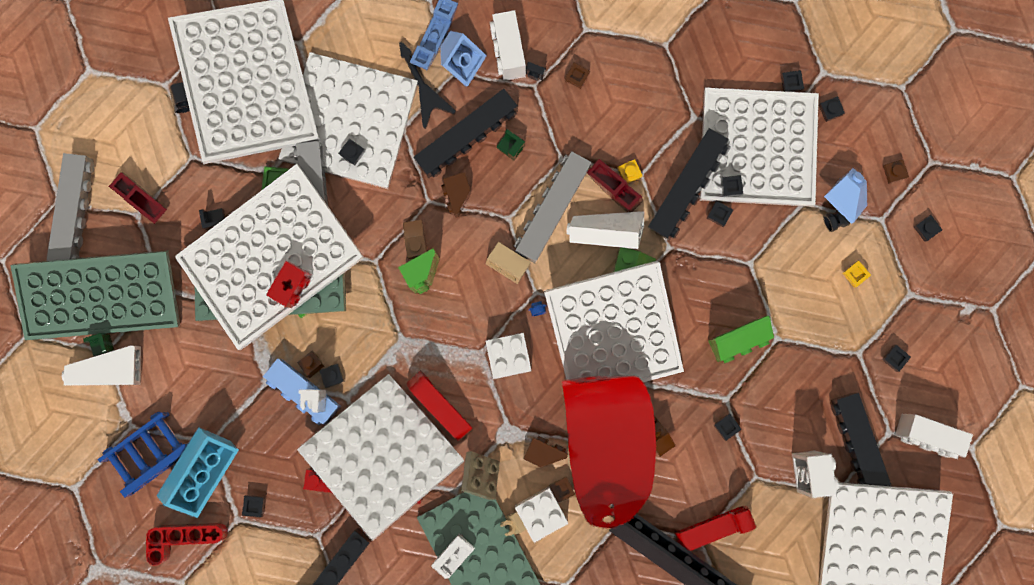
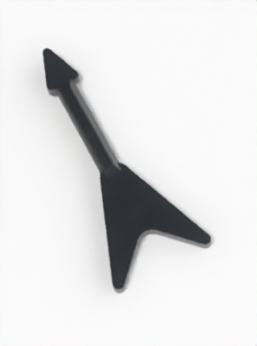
(428, 97)

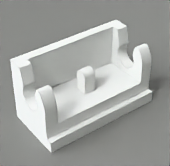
(315, 399)
(453, 556)

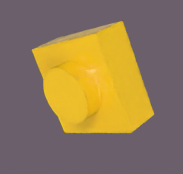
(630, 171)
(856, 274)

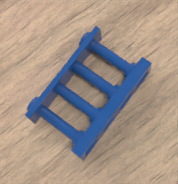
(147, 473)

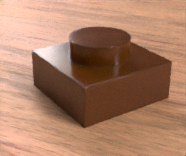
(577, 75)
(895, 171)
(310, 364)
(562, 489)

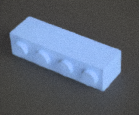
(290, 381)

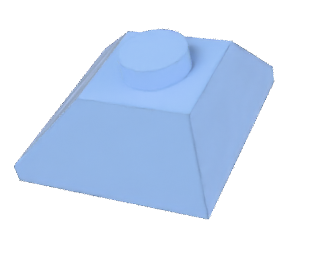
(461, 57)
(849, 195)

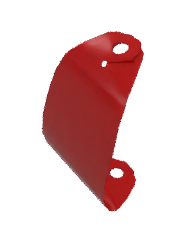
(610, 446)

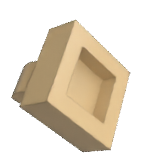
(515, 524)

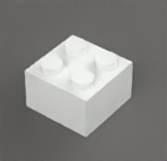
(508, 356)
(541, 514)

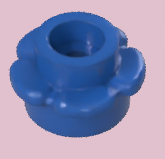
(537, 308)

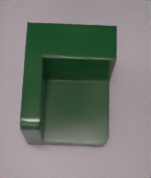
(511, 145)
(100, 343)

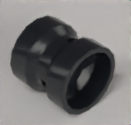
(834, 221)

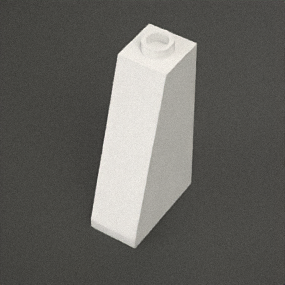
(608, 229)
(111, 368)

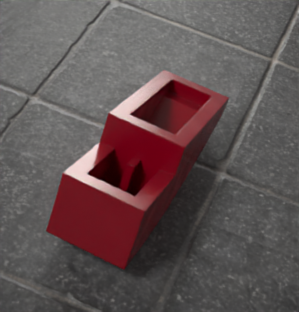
(615, 186)
(137, 197)

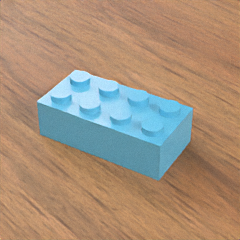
(197, 472)

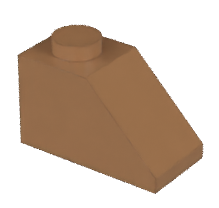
(414, 238)

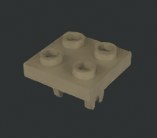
(480, 476)

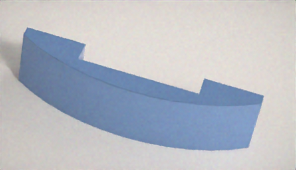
(435, 34)

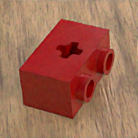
(281, 291)

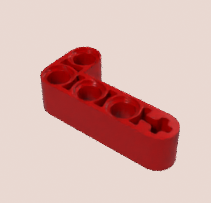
(438, 405)
(716, 528)
(187, 538)

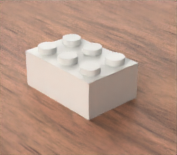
(508, 45)
(933, 436)
(815, 474)

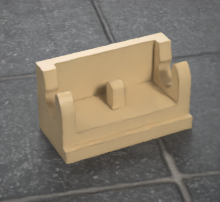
(507, 263)

